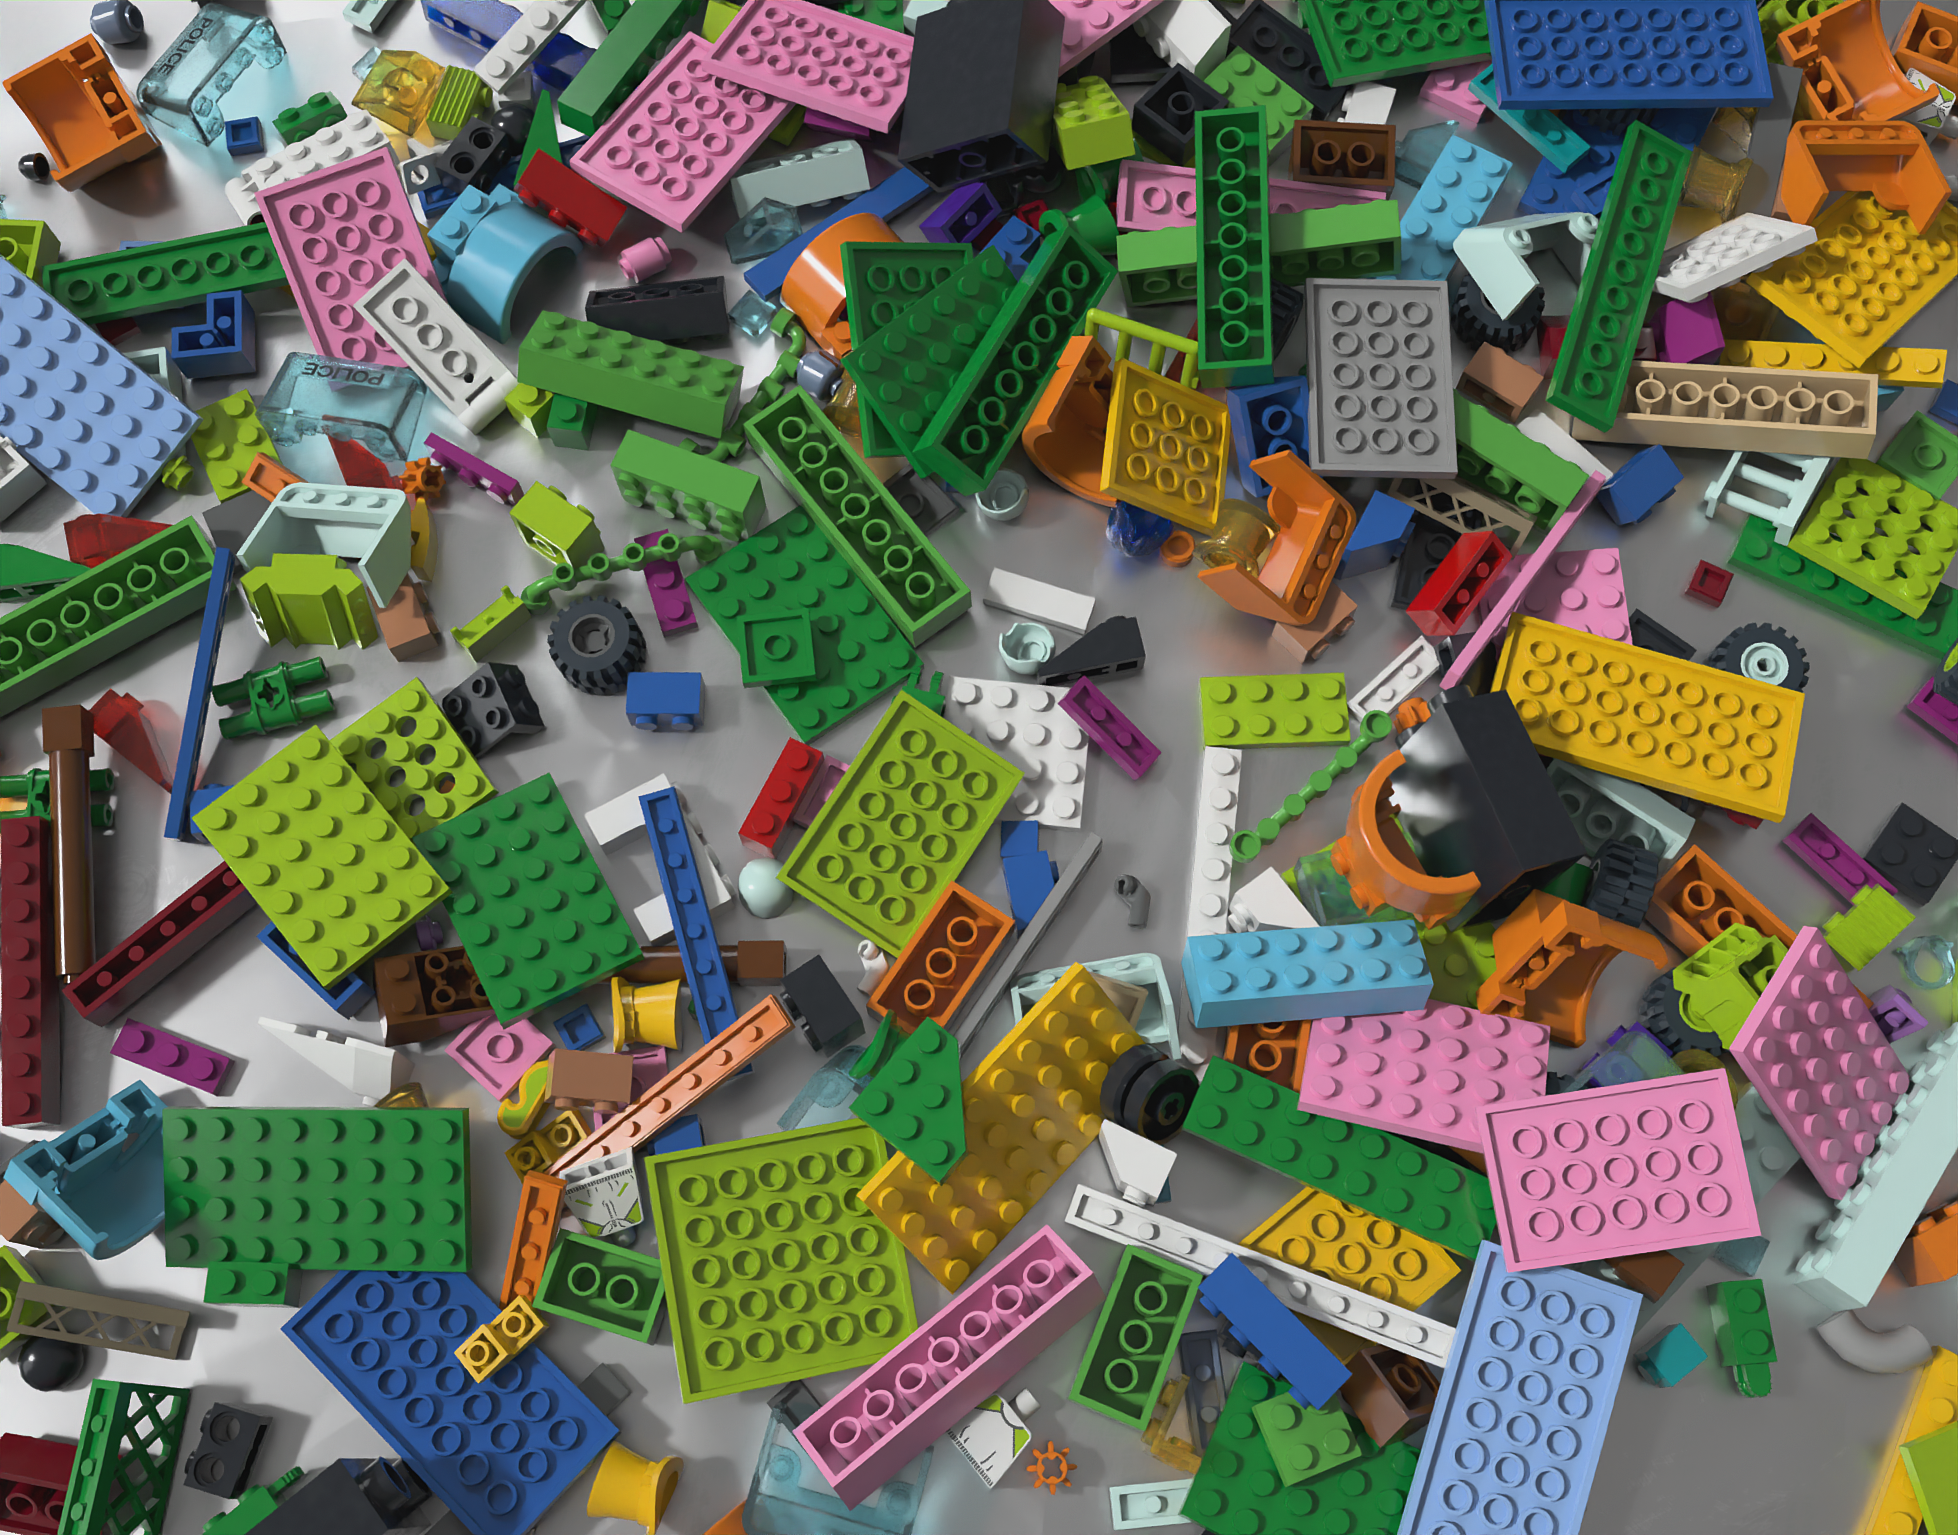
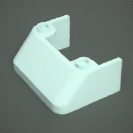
(1497, 252)
(341, 523)
(1145, 970)

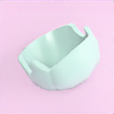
(1004, 496)
(1027, 647)
(761, 891)

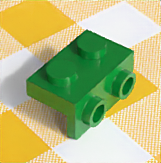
(300, 123)

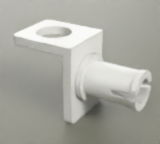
(421, 161)

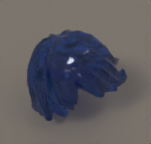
(1136, 530)

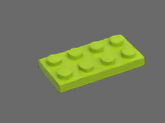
(1274, 711)

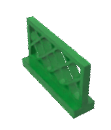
(98, 1462)

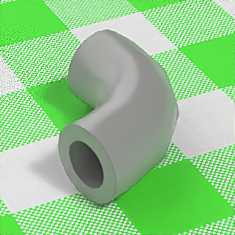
(1875, 1351)

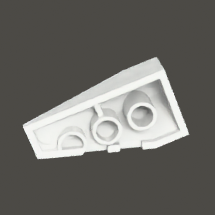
(357, 1064)

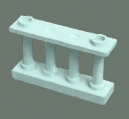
(1799, 492)

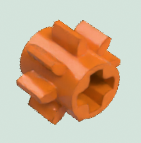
(422, 479)
(1411, 713)
(1063, 1467)

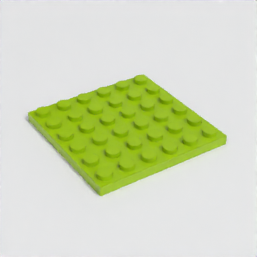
(777, 1259)

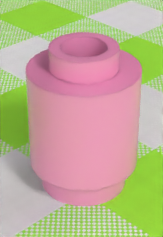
(645, 259)

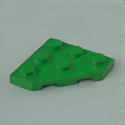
(920, 1102)

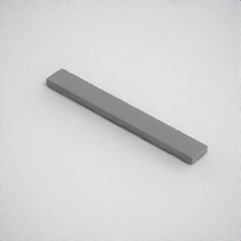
(1028, 942)

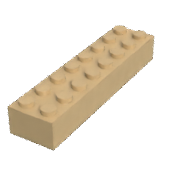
(1744, 410)

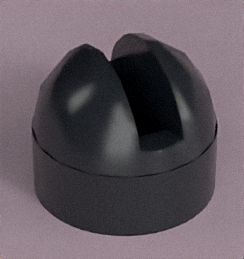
(34, 166)

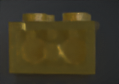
(1175, 1451)

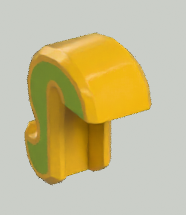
(524, 1117)

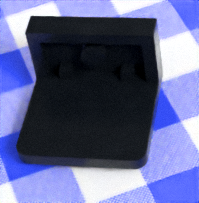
(492, 706)

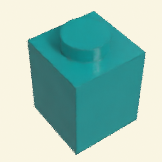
(1669, 1356)

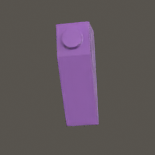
(1895, 1013)

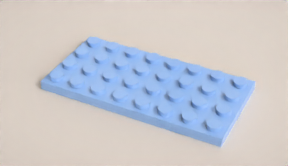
(81, 403)
(1522, 1403)

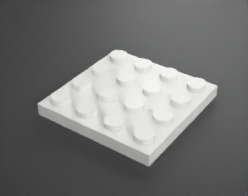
(1727, 253)
(1035, 736)

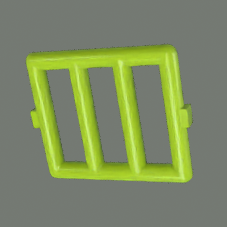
(1160, 338)

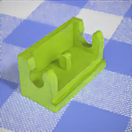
(492, 625)

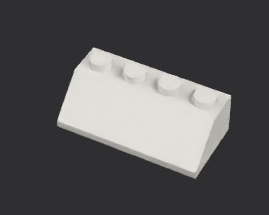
(1186, 34)

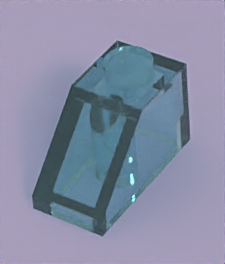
(1420, 151)
(762, 231)

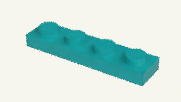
(1536, 126)

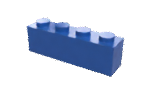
(1275, 1331)

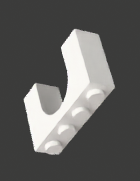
(623, 822)

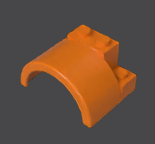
(1849, 67)
(82, 123)
(816, 281)
(1067, 424)
(1383, 864)
(1551, 961)

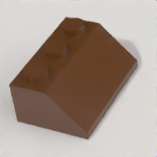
(1344, 155)

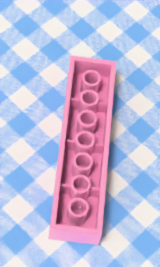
(949, 1366)

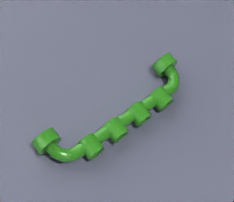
(768, 390)
(599, 567)
(1247, 844)

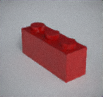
(569, 199)
(1459, 583)
(777, 803)

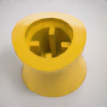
(647, 1014)
(634, 1487)

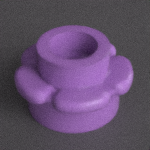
(428, 934)

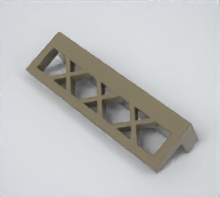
(1475, 498)
(101, 1304)

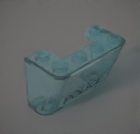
(203, 66)
(345, 402)

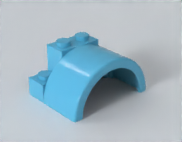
(487, 251)
(91, 1185)

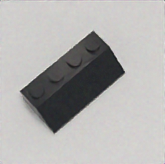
(664, 309)

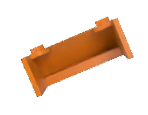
(1862, 156)
(1306, 552)

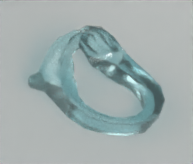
(1942, 950)

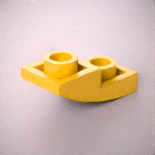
(425, 536)
(548, 1145)
(502, 1339)

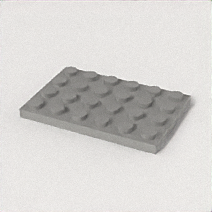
(1379, 378)

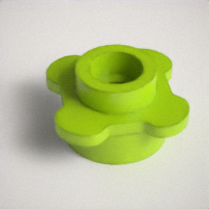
(177, 473)

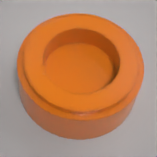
(1178, 549)

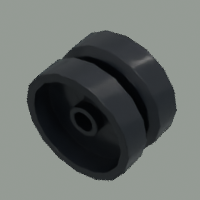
(1148, 1093)

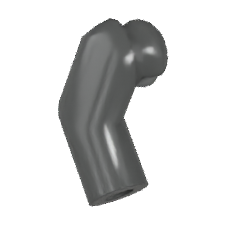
(1136, 897)

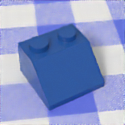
(1378, 536)

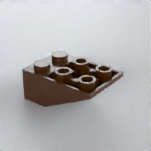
(427, 994)

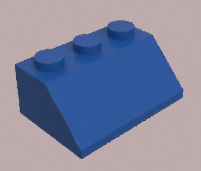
(1268, 422)

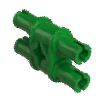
(260, 688)
(37, 788)

